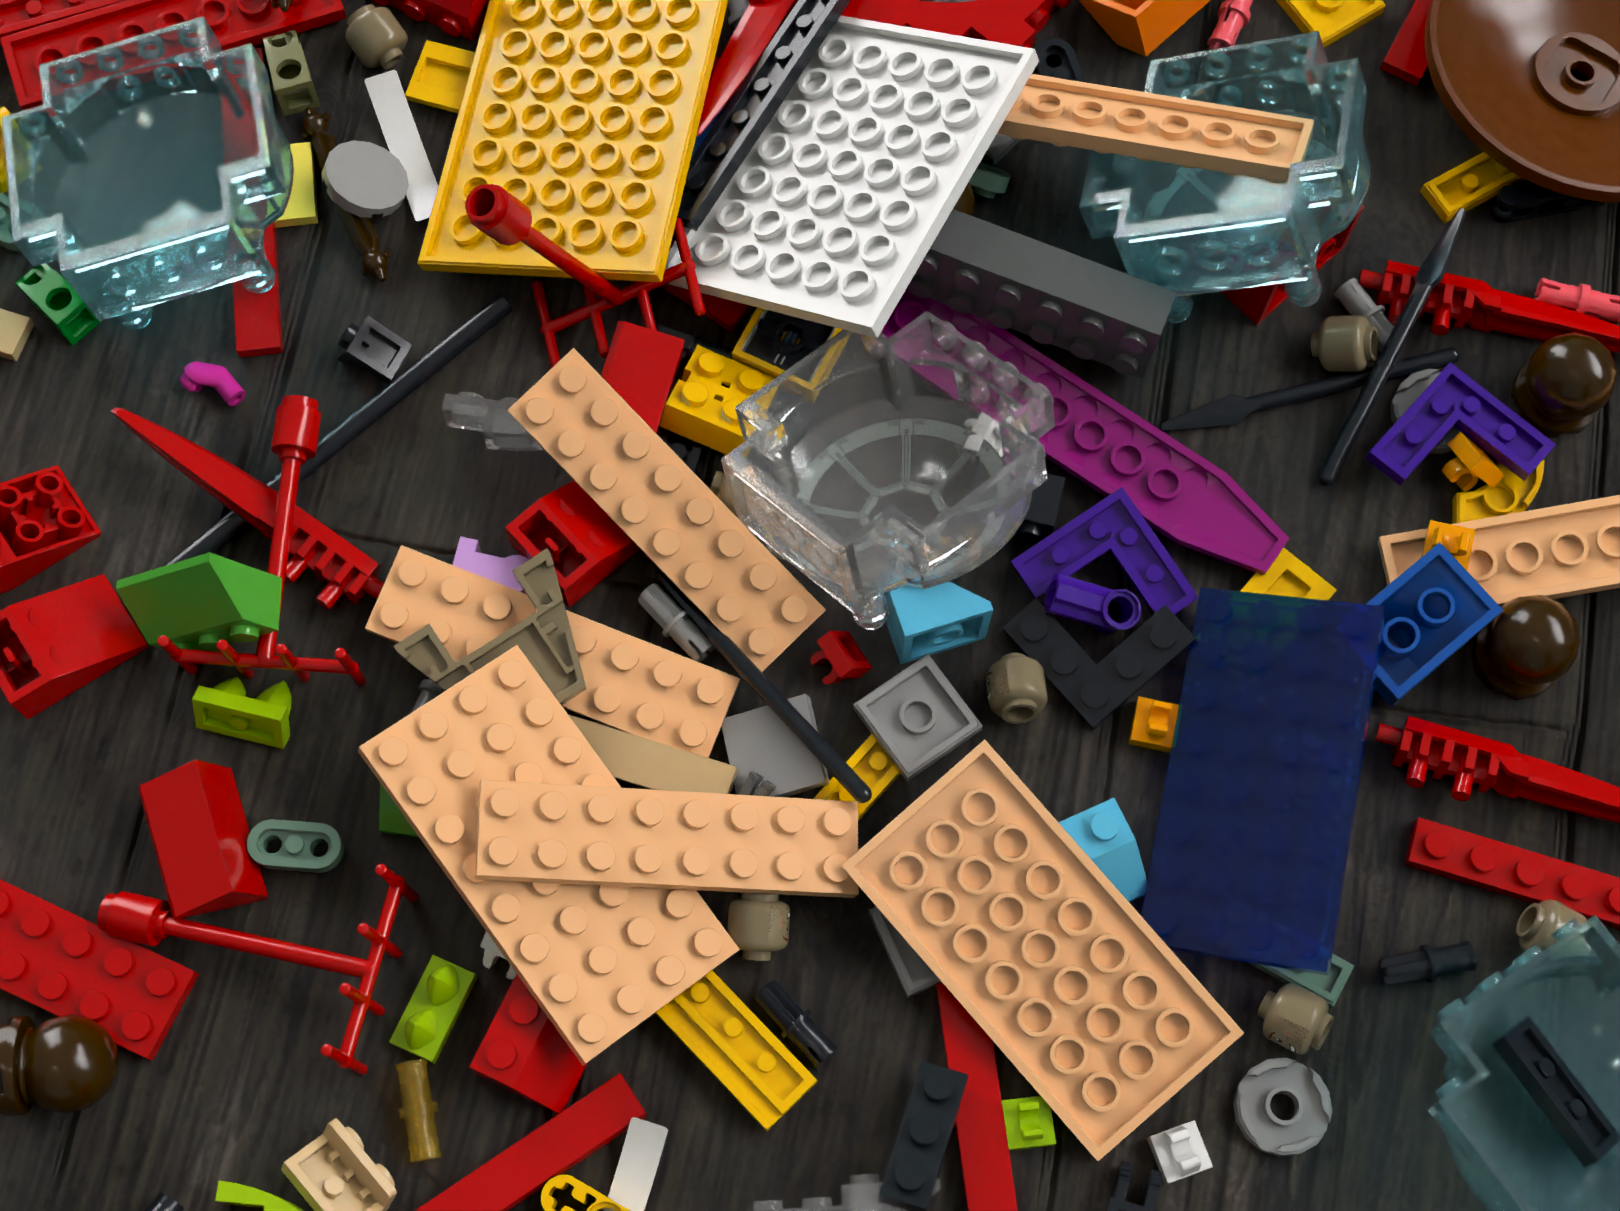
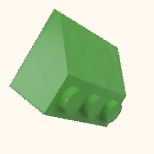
(203, 602)

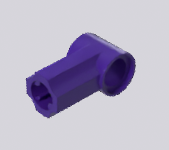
(1089, 604)

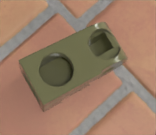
(290, 73)

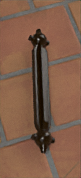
(359, 228)

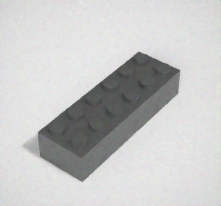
(1044, 293)

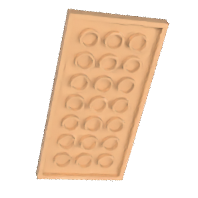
(1042, 950)
(584, 952)

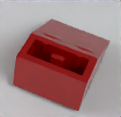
(39, 525)
(578, 535)
(63, 643)

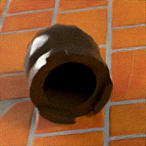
(1565, 384)
(1526, 647)
(58, 1065)

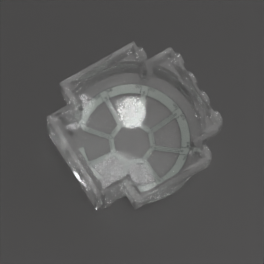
(890, 461)

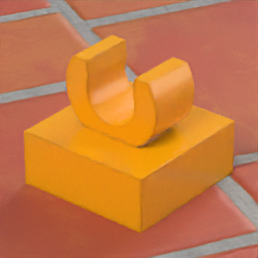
(1470, 464)
(1454, 538)
(1153, 724)

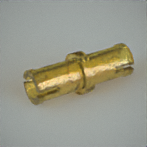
(418, 1110)

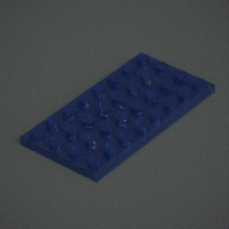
(1264, 778)

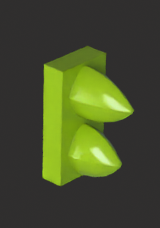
(231, 713)
(433, 1009)

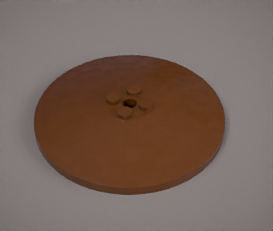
(1513, 92)

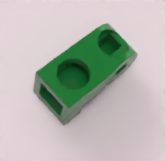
(58, 302)

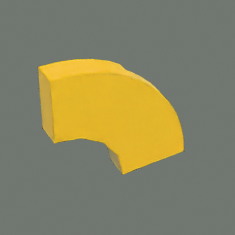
(1506, 497)

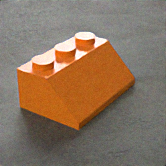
(1142, 23)

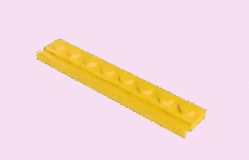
(737, 1049)

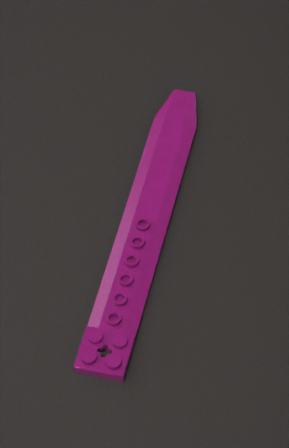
(1117, 449)

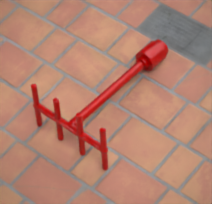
(510, 221)
(294, 441)
(150, 920)

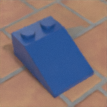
(1427, 619)

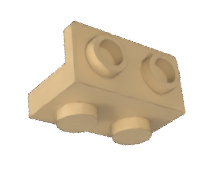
(338, 1173)

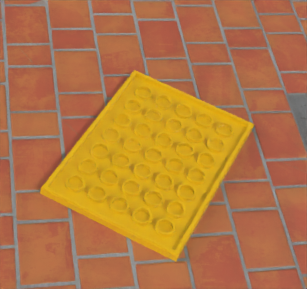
(586, 124)

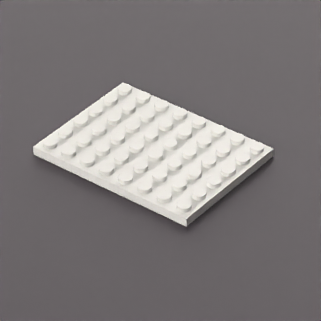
(856, 173)

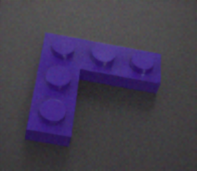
(1479, 415)
(1112, 527)

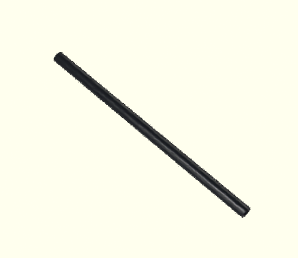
(363, 417)

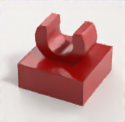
(843, 654)

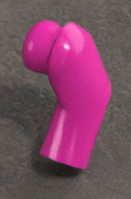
(200, 373)

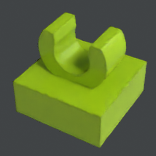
(1028, 1123)

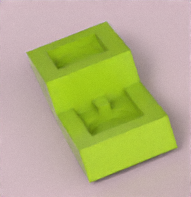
(242, 1195)

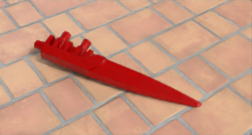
(742, 52)
(1483, 307)
(311, 542)
(1497, 766)

